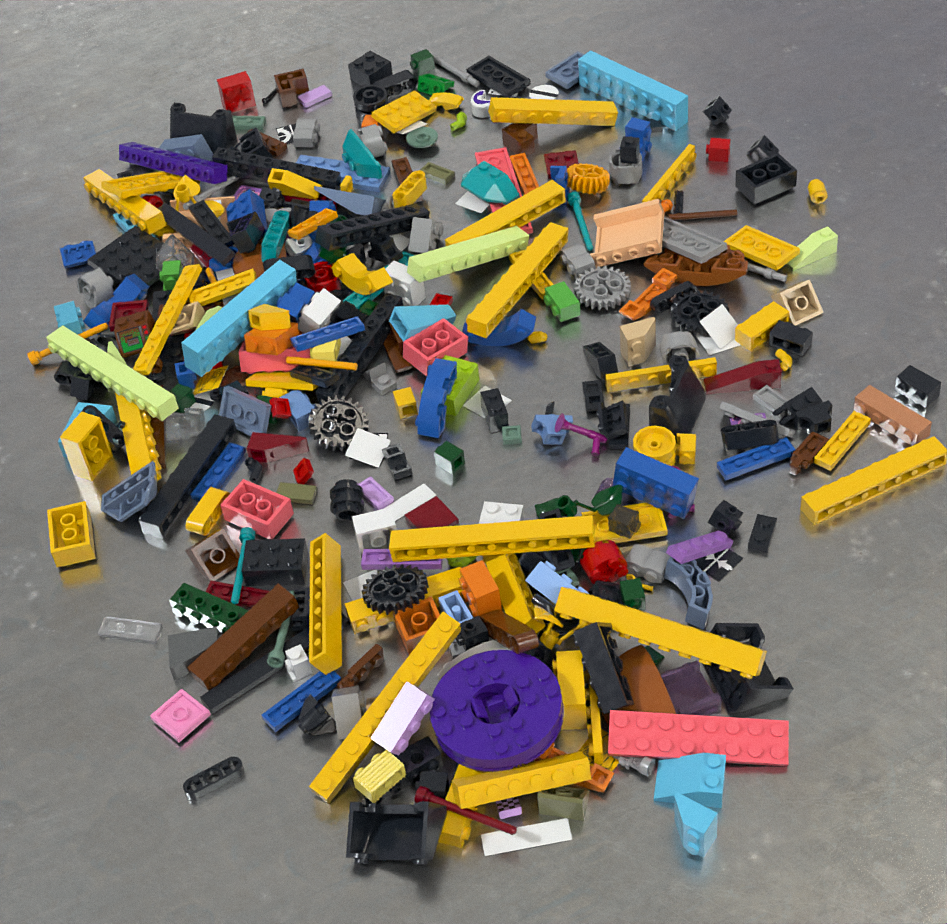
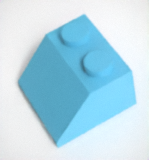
(695, 825)

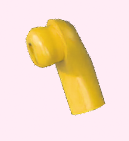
(537, 337)

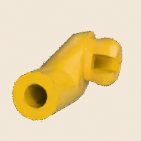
(785, 358)

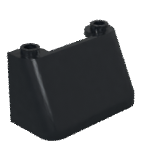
(216, 129)
(685, 402)
(741, 692)
(394, 831)

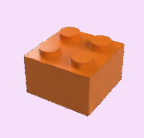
(479, 589)
(416, 622)

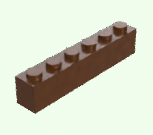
(243, 637)

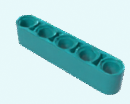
(275, 235)

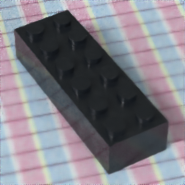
(172, 350)

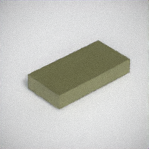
(437, 173)
(298, 492)

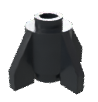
(299, 215)
(314, 719)

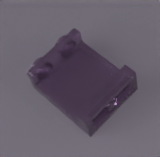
(690, 691)

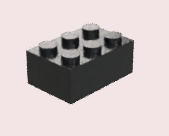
(766, 178)
(275, 562)

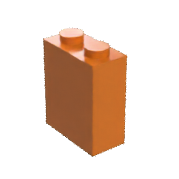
(270, 341)

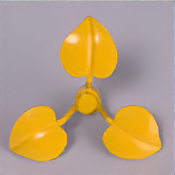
(184, 192)
(550, 636)

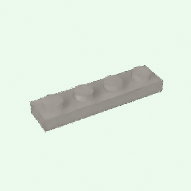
(732, 411)

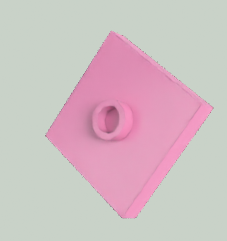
(180, 715)

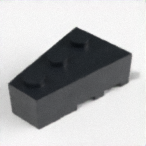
(246, 232)

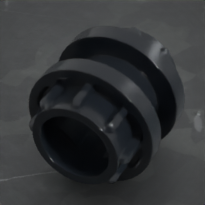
(346, 499)

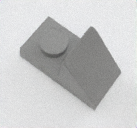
(380, 379)

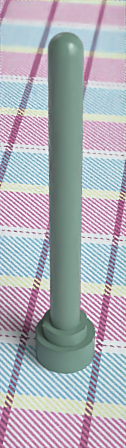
(276, 656)

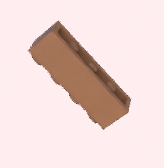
(892, 416)

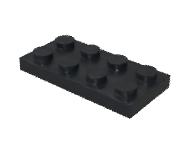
(498, 76)

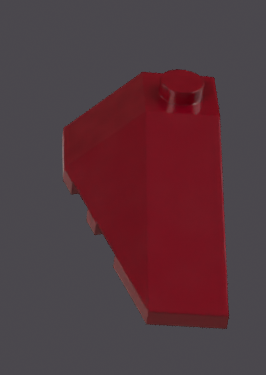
(746, 378)

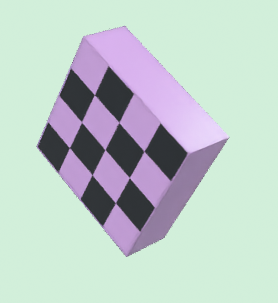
(508, 807)

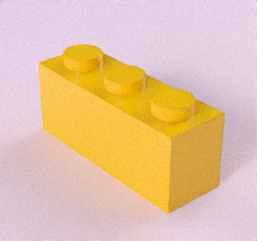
(758, 326)

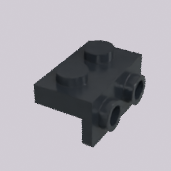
(612, 420)

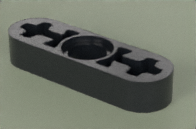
(663, 301)
(211, 786)

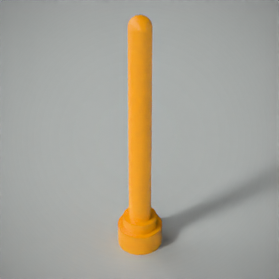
(36, 356)

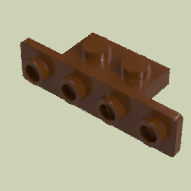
(394, 349)

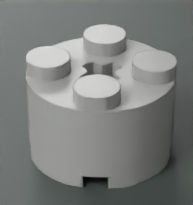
(372, 139)
(624, 172)
(95, 287)
(679, 344)

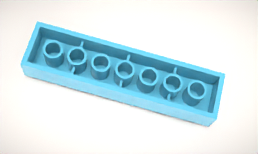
(633, 90)
(230, 324)

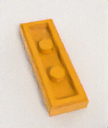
(311, 224)

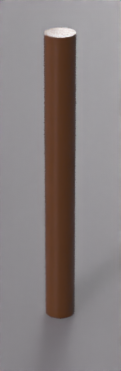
(701, 215)

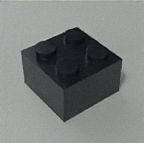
(369, 69)

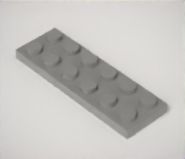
(690, 242)

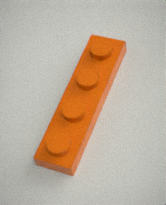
(523, 173)

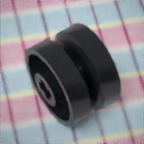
(369, 99)

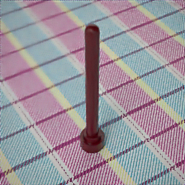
(425, 795)

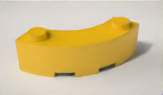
(357, 276)

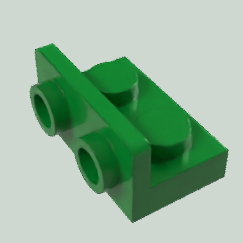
(432, 84)

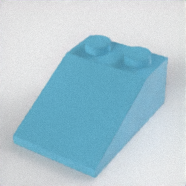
(693, 776)

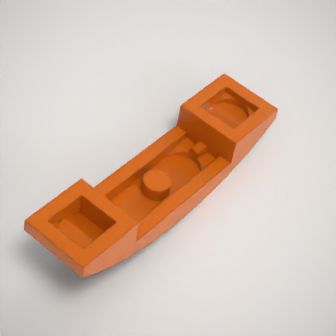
(641, 306)
(599, 775)

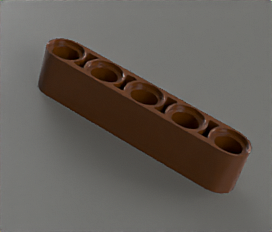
(510, 632)

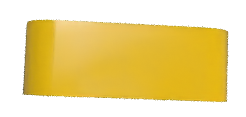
(410, 189)
(206, 512)

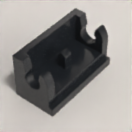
(302, 614)

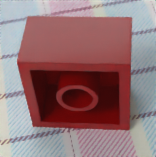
(236, 92)

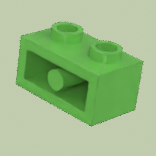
(170, 274)
(562, 301)

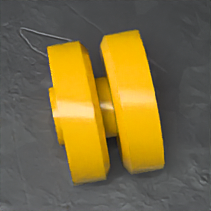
(656, 443)

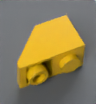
(269, 317)

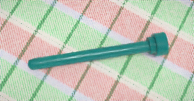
(574, 200)
(245, 534)

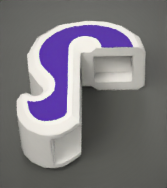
(480, 105)

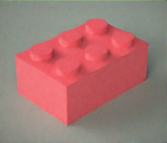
(433, 343)
(257, 509)

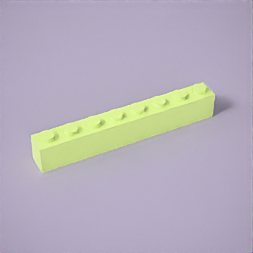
(467, 254)

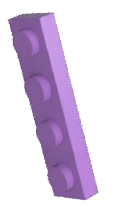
(700, 547)
(380, 558)

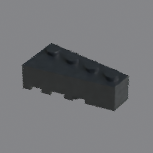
(603, 666)

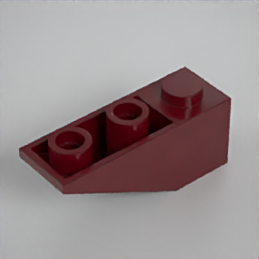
(273, 447)

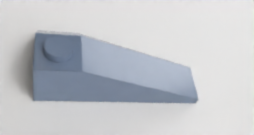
(355, 202)

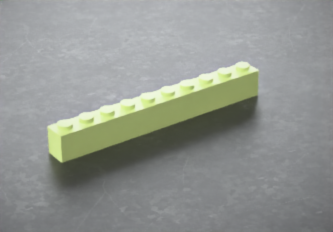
(112, 373)

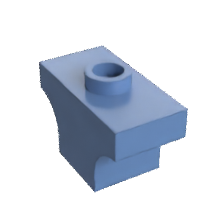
(545, 427)

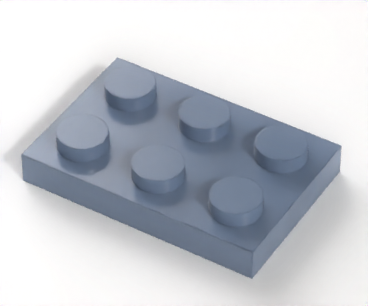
(566, 72)
(247, 411)

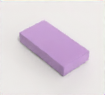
(314, 96)
(376, 494)

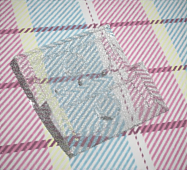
(184, 426)

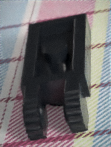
(801, 401)

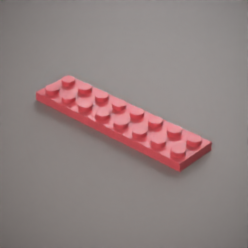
(500, 159)
(683, 735)

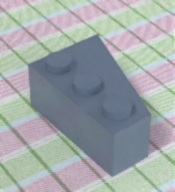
(189, 145)

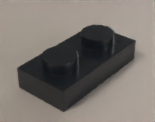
(762, 533)

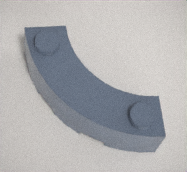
(695, 587)

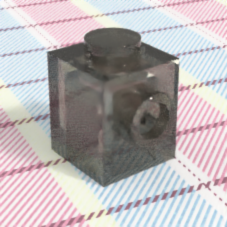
(624, 521)

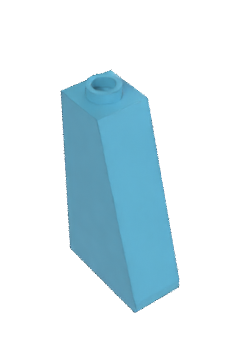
(414, 319)

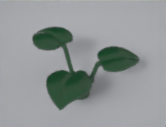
(604, 502)

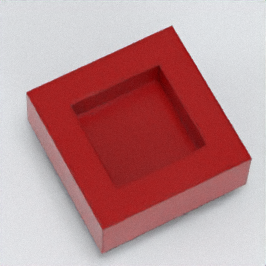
(441, 299)
(280, 407)
(303, 471)

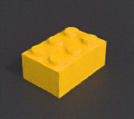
(86, 446)
(71, 534)
(570, 676)

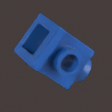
(185, 376)

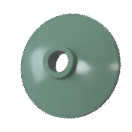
(422, 137)

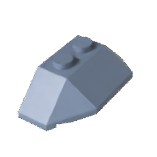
(131, 493)

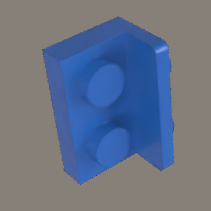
(560, 175)
(77, 254)

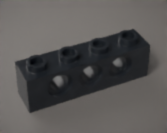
(421, 751)

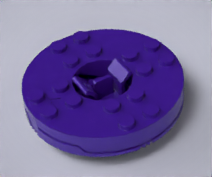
(497, 710)

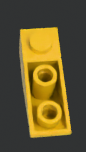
(292, 184)

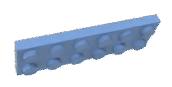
(360, 183)

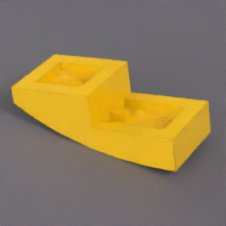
(447, 100)

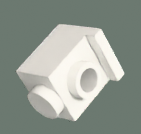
(296, 249)
(297, 663)

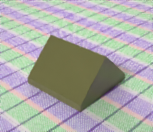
(564, 802)

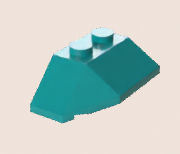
(359, 157)
(489, 184)

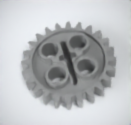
(602, 287)

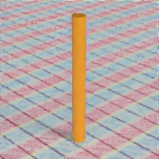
(321, 363)

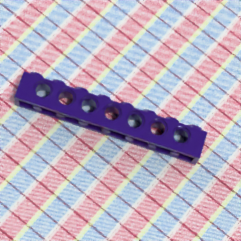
(173, 162)

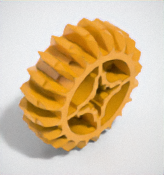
(588, 178)

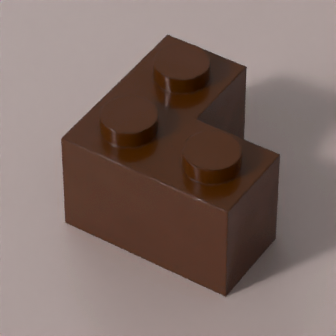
(290, 85)
(520, 137)

